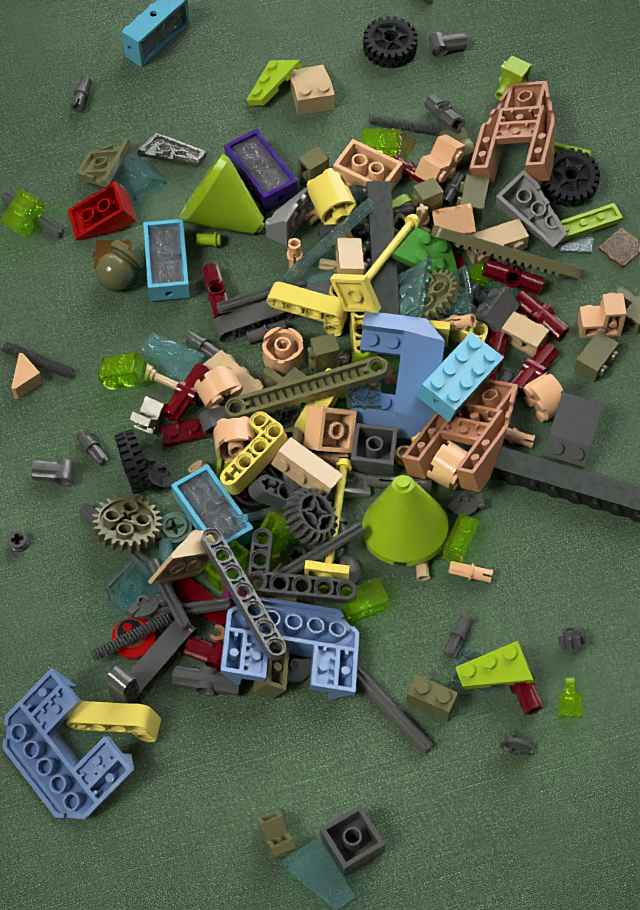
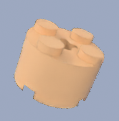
(282, 350)
(218, 387)
(544, 396)
(232, 437)
(445, 463)

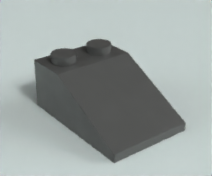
(573, 429)

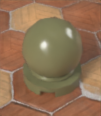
(117, 268)

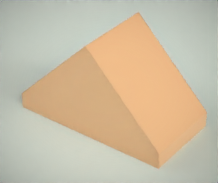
(25, 377)

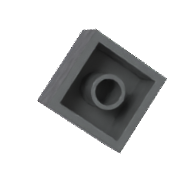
(373, 449)
(352, 840)

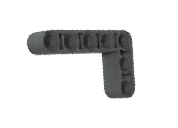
(292, 580)
(134, 686)

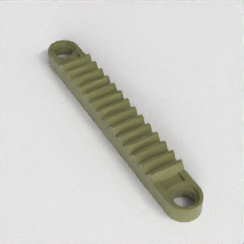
(507, 253)
(307, 388)

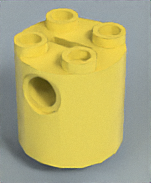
(331, 197)

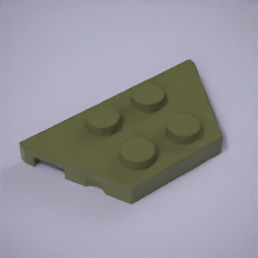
(102, 164)

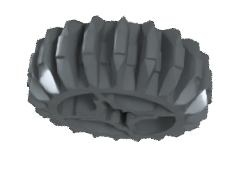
(310, 516)

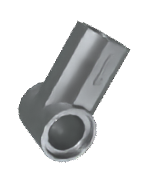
(60, 472)

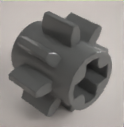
(572, 640)

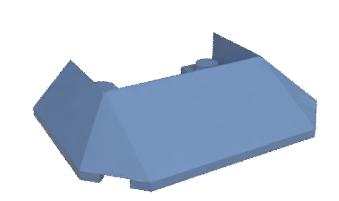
(420, 355)
(307, 632)
(46, 761)

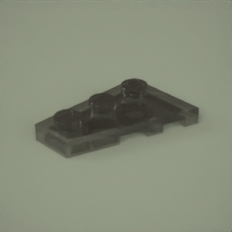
(171, 150)

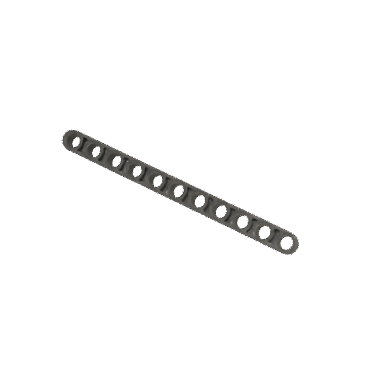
(237, 323)

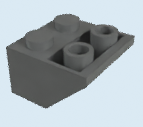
(494, 307)

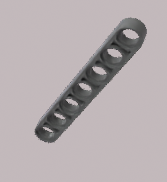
(243, 603)

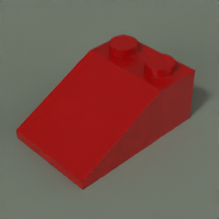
(102, 213)

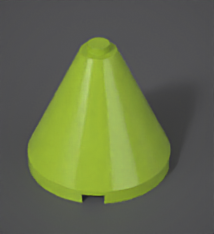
(223, 201)
(405, 524)

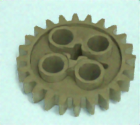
(440, 293)
(126, 523)

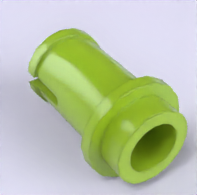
(209, 239)

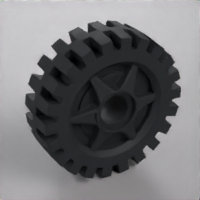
(390, 42)
(577, 190)
(133, 461)

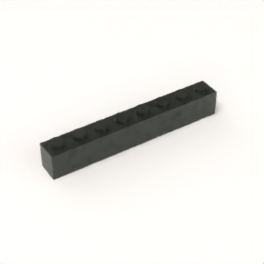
(380, 234)
(568, 483)

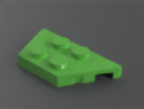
(422, 245)

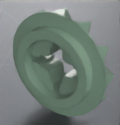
(179, 520)

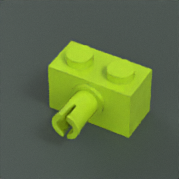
(512, 71)

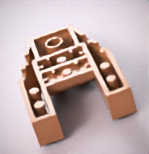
(521, 117)
(479, 423)

